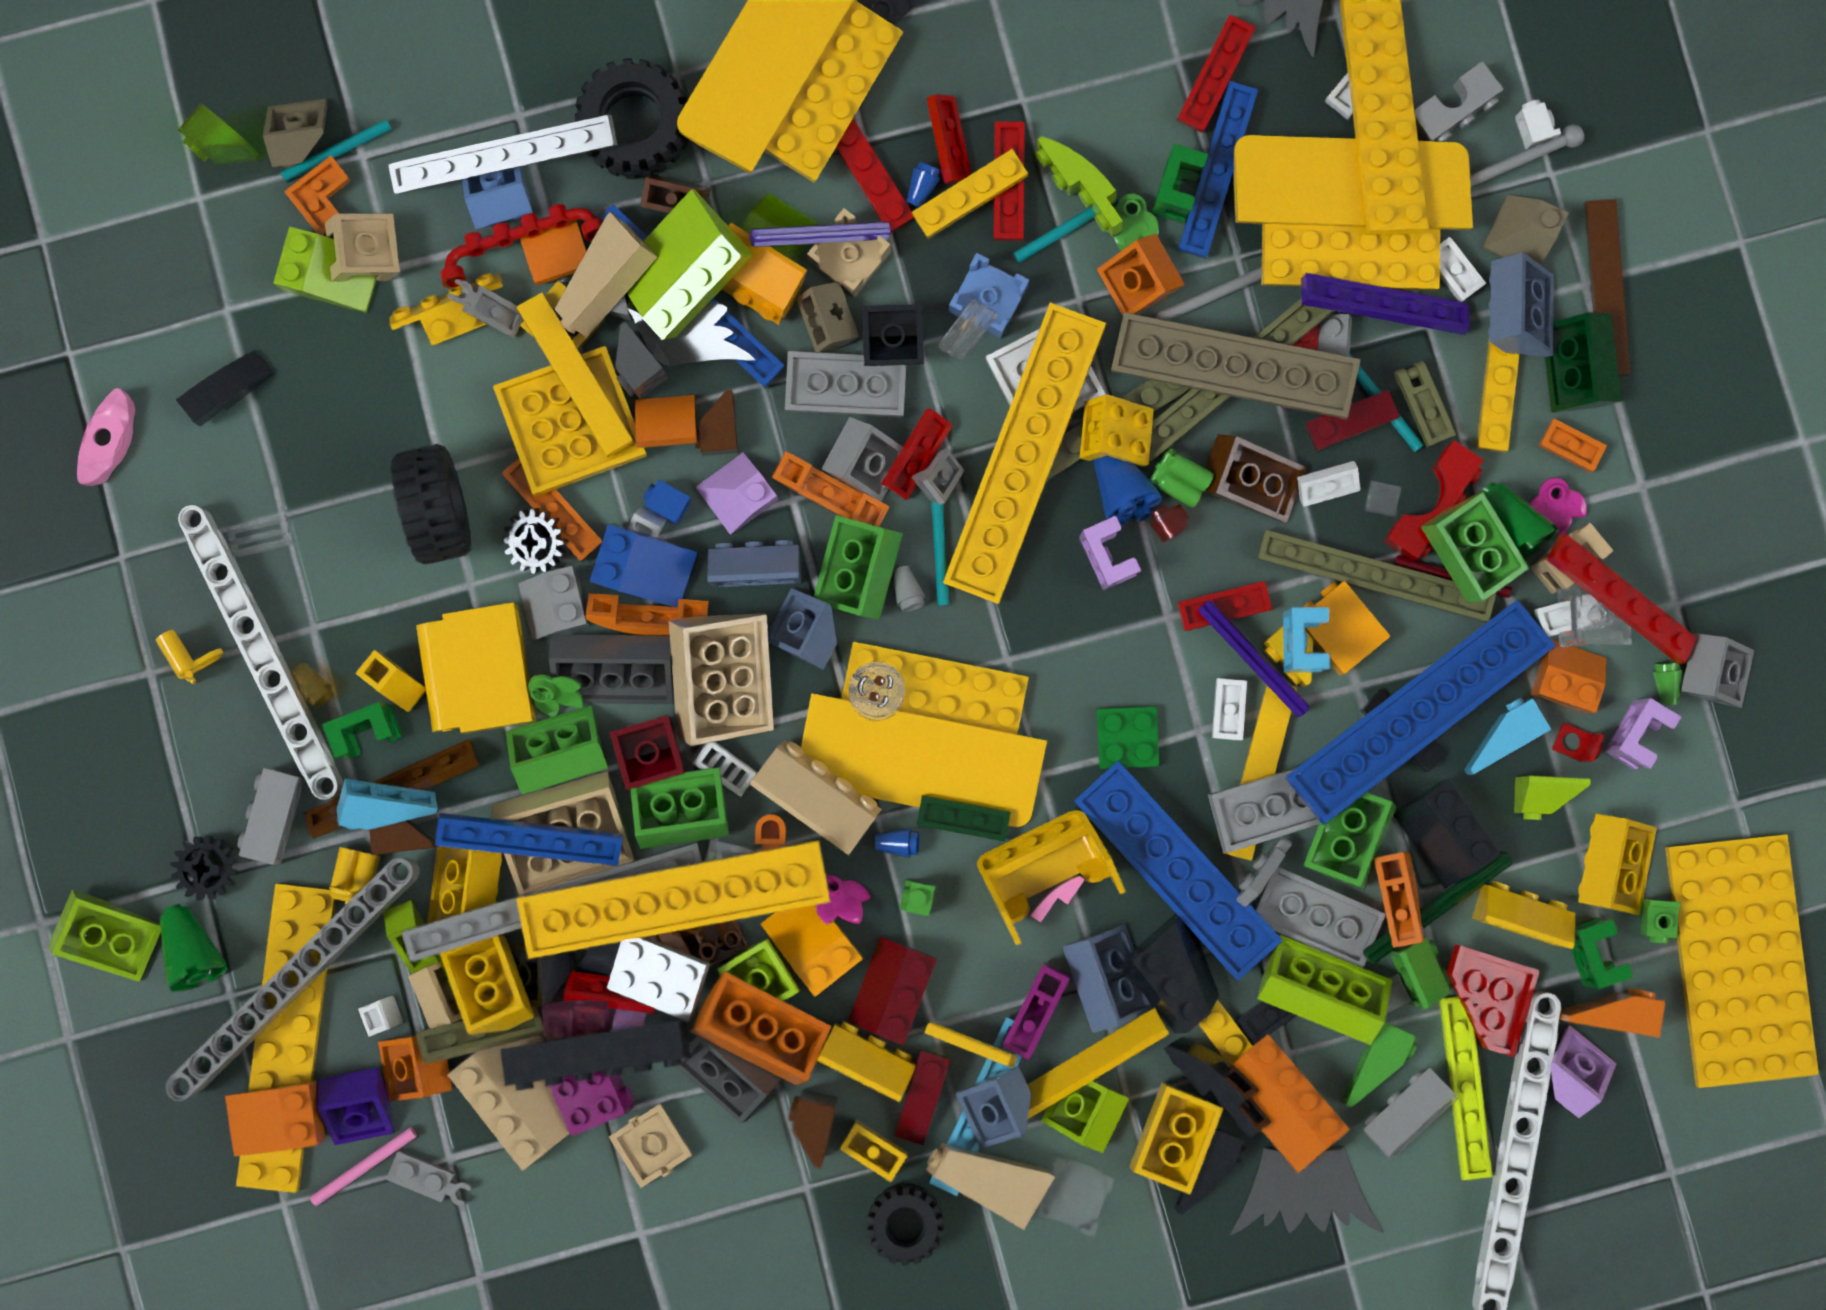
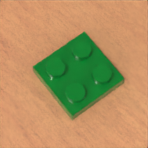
(1127, 737)

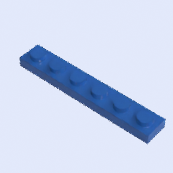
(1217, 170)
(528, 839)

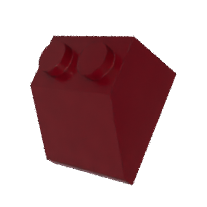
(647, 752)

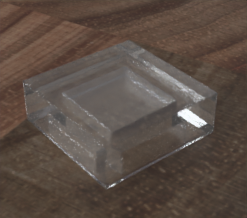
(1382, 499)

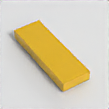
(971, 1044)

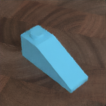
(1510, 732)
(377, 805)

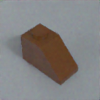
(718, 428)
(399, 838)

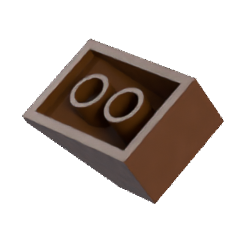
(1253, 477)

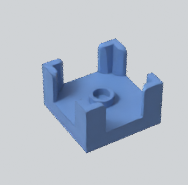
(992, 289)

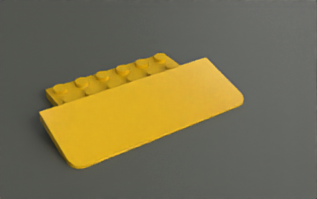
(788, 82)
(1315, 216)
(945, 742)

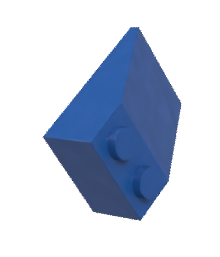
(643, 565)

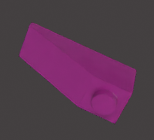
(1036, 1011)

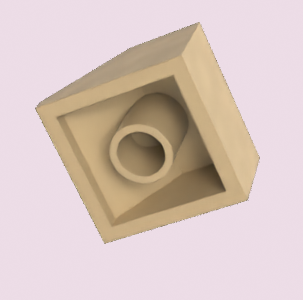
(435, 996)

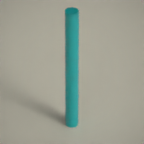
(336, 150)
(1056, 233)
(1399, 424)
(940, 553)

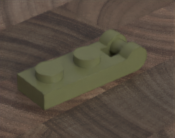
(1425, 404)

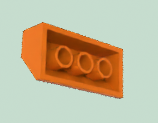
(761, 1029)
(1299, 1116)

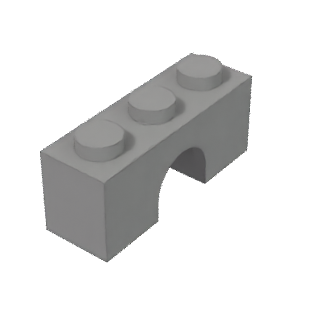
(1477, 91)

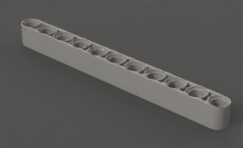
(280, 985)

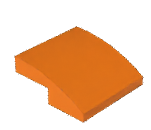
(554, 252)
(665, 421)

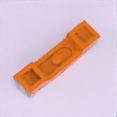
(828, 491)
(640, 619)

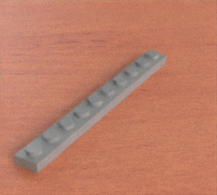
(505, 917)

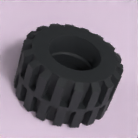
(900, 1250)

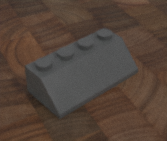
(615, 667)

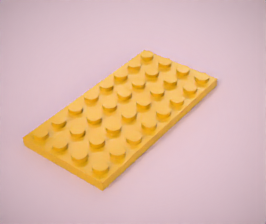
(1742, 961)

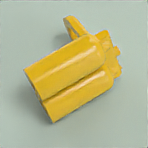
(180, 658)
(352, 873)

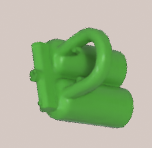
(1181, 478)

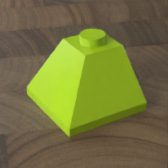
(1545, 794)

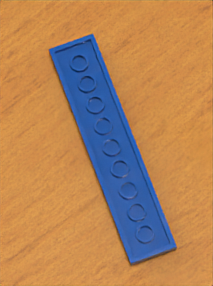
(1419, 712)

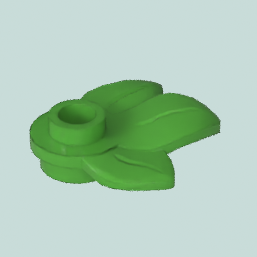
(1134, 225)
(553, 692)

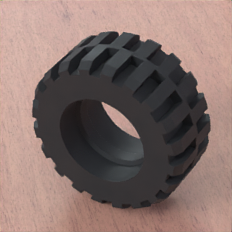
(627, 81)
(431, 504)

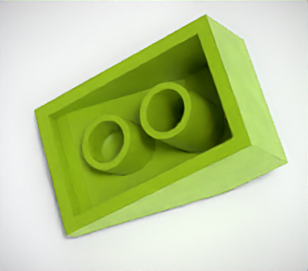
(306, 272)
(104, 936)

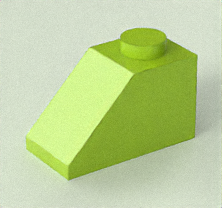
(400, 919)

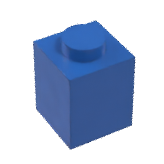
(667, 502)

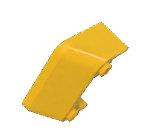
(1043, 860)

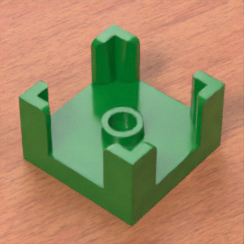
(1183, 164)
(341, 730)
(1588, 957)

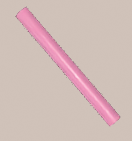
(363, 1166)

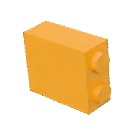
(1350, 630)

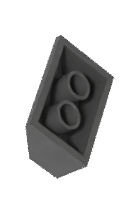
(728, 1078)

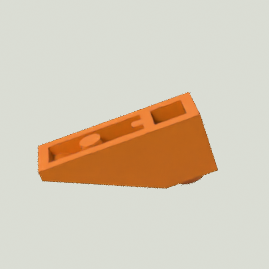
(1400, 898)

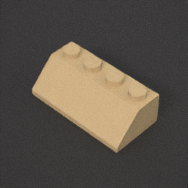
(816, 796)

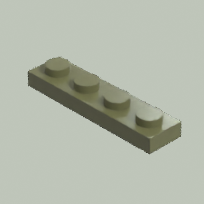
(454, 1041)

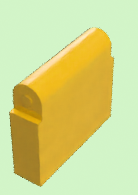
(476, 670)

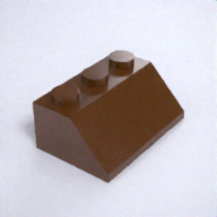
(812, 1123)

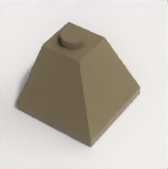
(293, 131)
(1525, 227)

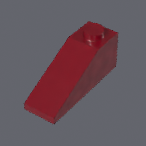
(1362, 417)
(922, 1096)

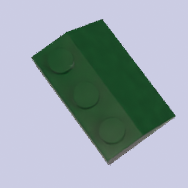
(1583, 363)

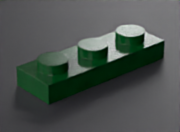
(963, 818)

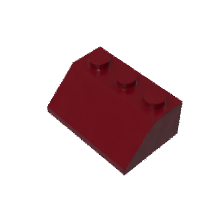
(892, 990)

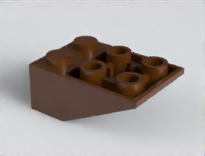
(708, 942)

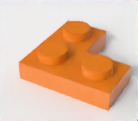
(314, 189)

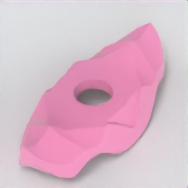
(96, 461)

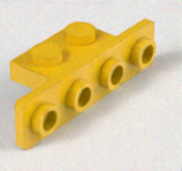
(440, 315)

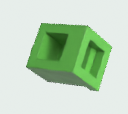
(917, 898)
(1651, 913)

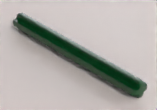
(1443, 903)

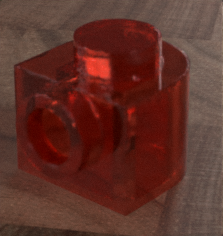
(1169, 522)

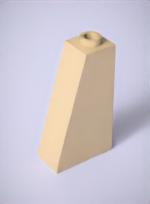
(603, 276)
(995, 1182)

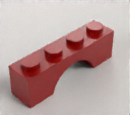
(1454, 471)

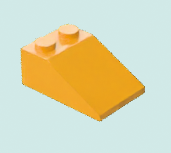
(811, 947)

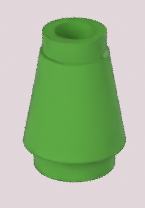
(1668, 681)

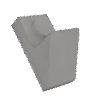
(940, 477)

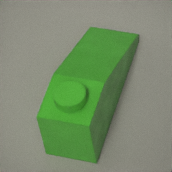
(1379, 1061)

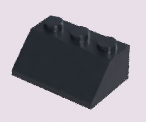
(1446, 834)

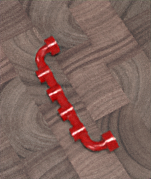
(504, 237)

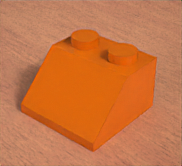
(1140, 275)
(1571, 678)
(407, 1075)

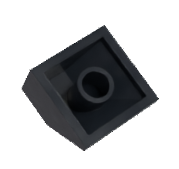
(542, 974)

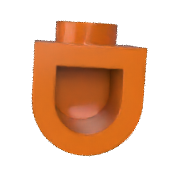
(770, 832)

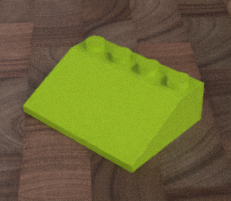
(692, 264)

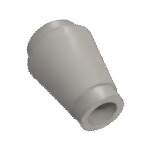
(907, 590)

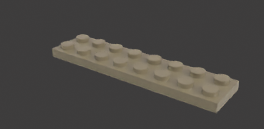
(1235, 365)

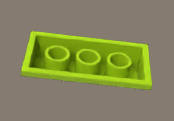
(1326, 990)

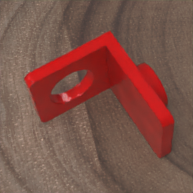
(1589, 744)

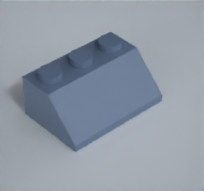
(1521, 306)
(754, 564)
(1102, 983)

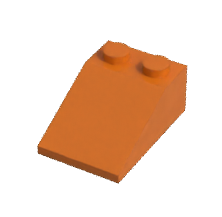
(1631, 1012)
(275, 1119)

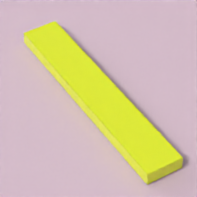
(1466, 1084)

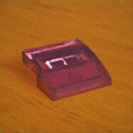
(574, 1019)

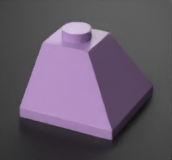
(737, 493)
(1580, 1073)

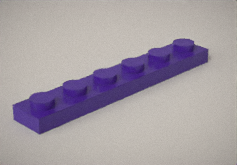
(1385, 303)

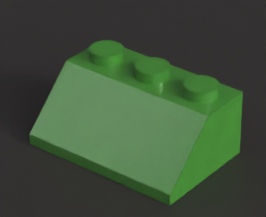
(1475, 548)
(857, 567)
(556, 750)
(680, 809)
(1351, 841)

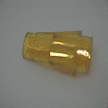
(312, 685)

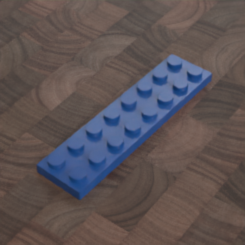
(1178, 870)

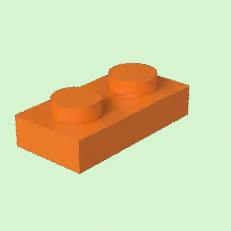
(1572, 445)

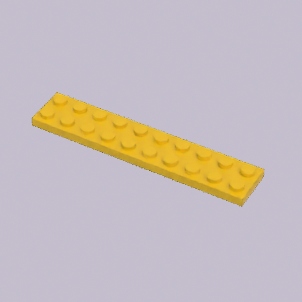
(1384, 117)
(1024, 453)
(673, 899)
(288, 1046)

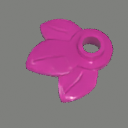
(1561, 508)
(844, 901)

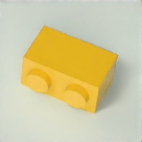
(873, 1150)

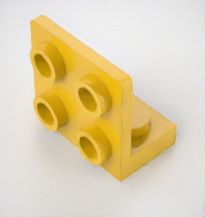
(1116, 430)

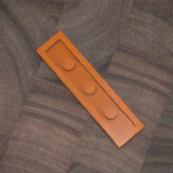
(580, 536)

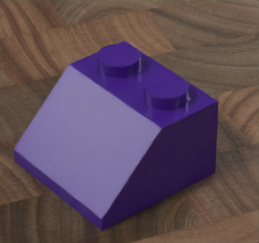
(355, 1106)

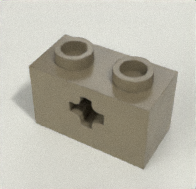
(827, 317)

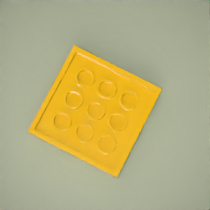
(551, 432)

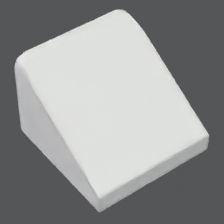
(647, 522)
(380, 1015)

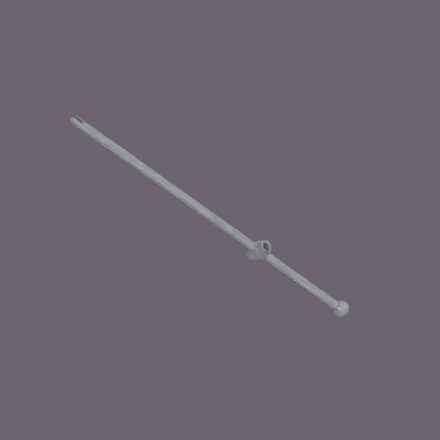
(1571, 136)

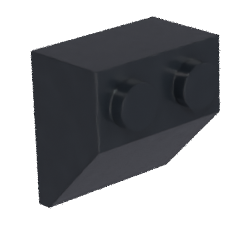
(893, 335)

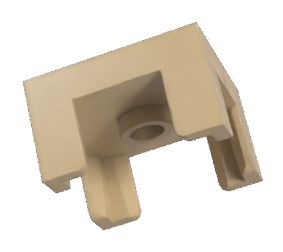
(363, 246)
(851, 261)
(1588, 538)

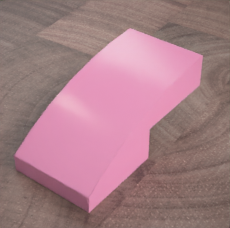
(1064, 892)

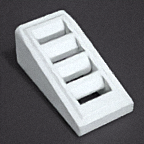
(743, 784)

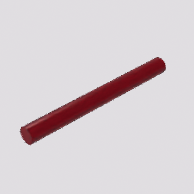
(1438, 572)

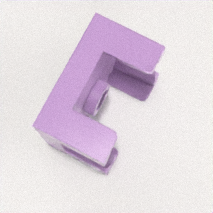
(1101, 557)
(1640, 715)

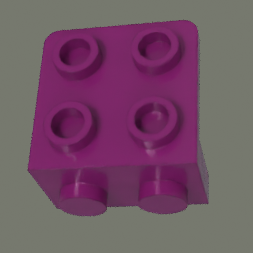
(591, 1101)

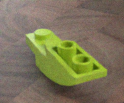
(1078, 174)

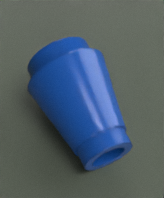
(922, 184)
(898, 842)

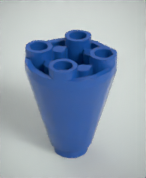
(1125, 490)

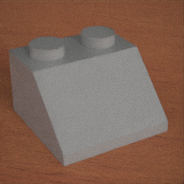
(862, 458)
(554, 603)
(1718, 670)

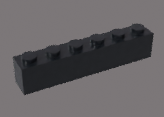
(595, 1053)

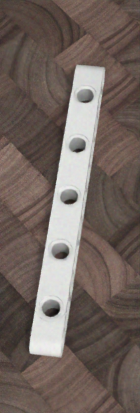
(260, 652)
(1516, 1154)

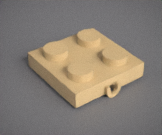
(650, 1145)

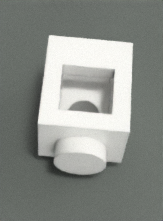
(1536, 124)

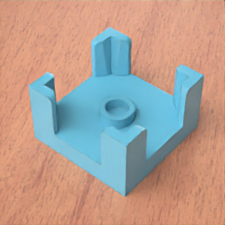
(1296, 640)

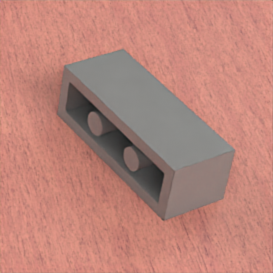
(270, 816)
(1409, 1113)

